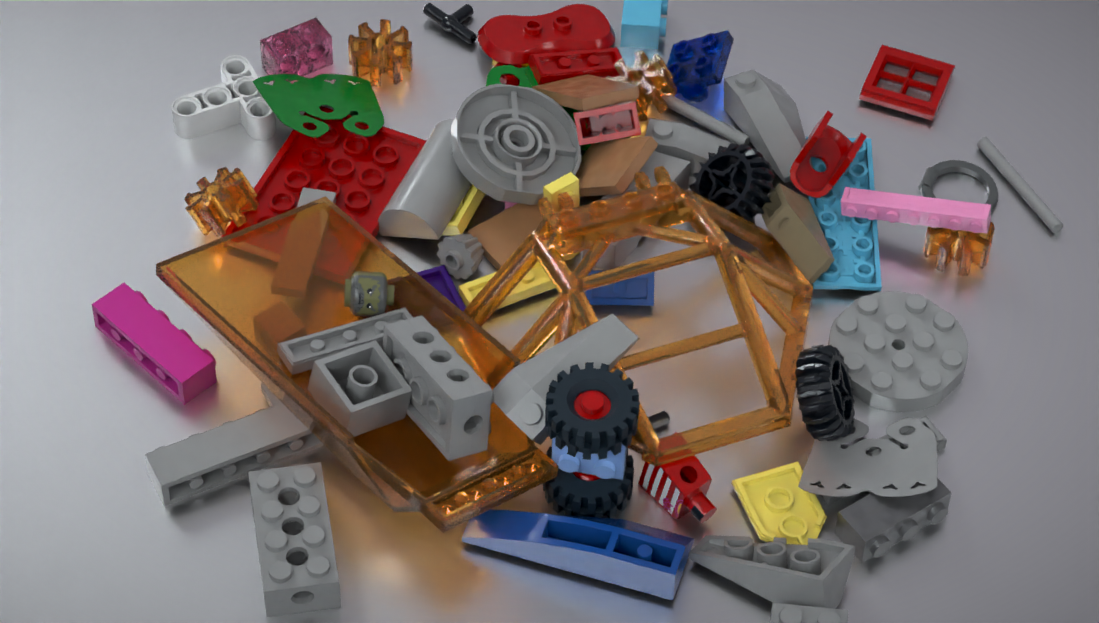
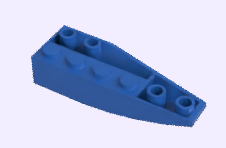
(588, 546)

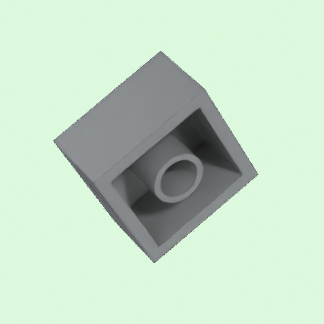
(360, 388)

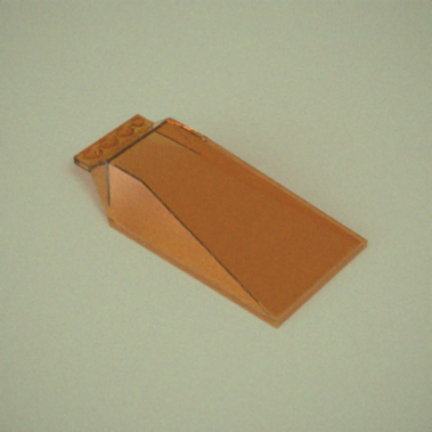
(289, 283)

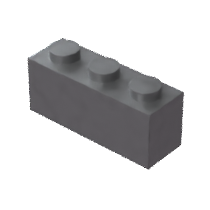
(880, 522)

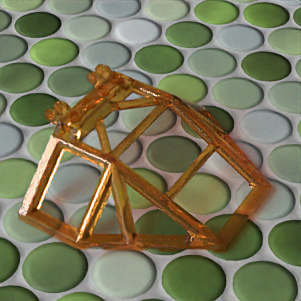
(651, 214)

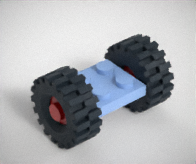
(590, 428)

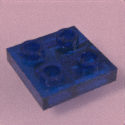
(699, 64)

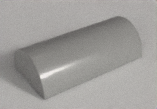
(427, 192)

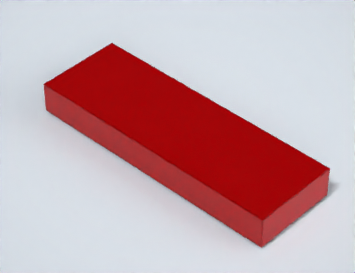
(570, 64)

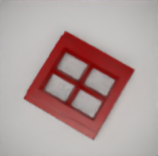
(907, 82)

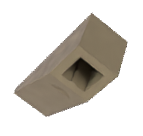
(798, 231)

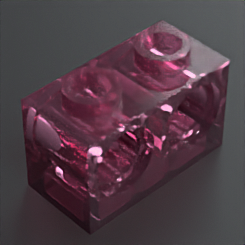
(297, 50)

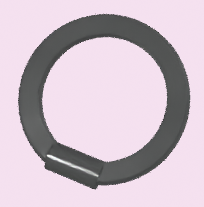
(962, 167)

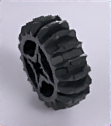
(742, 170)
(824, 393)

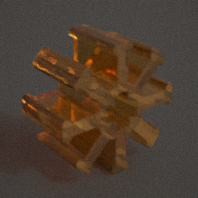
(380, 53)
(652, 80)
(221, 201)
(958, 246)

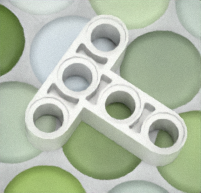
(225, 105)

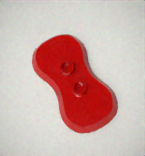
(570, 28)

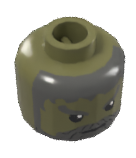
(368, 293)

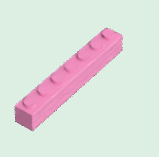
(916, 210)

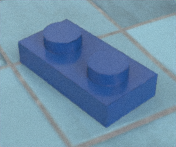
(632, 291)

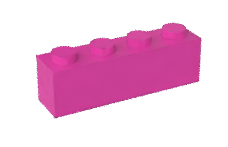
(155, 343)

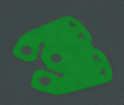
(311, 93)

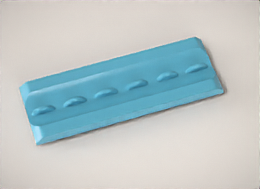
(850, 238)

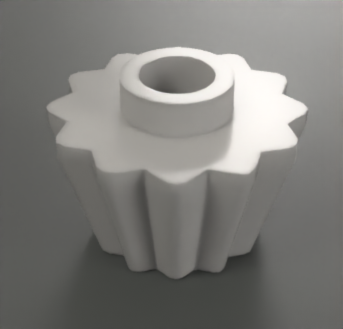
(460, 255)

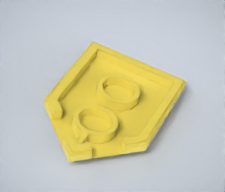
(779, 506)

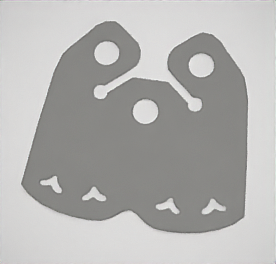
(856, 469)

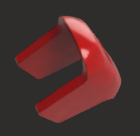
(832, 149)

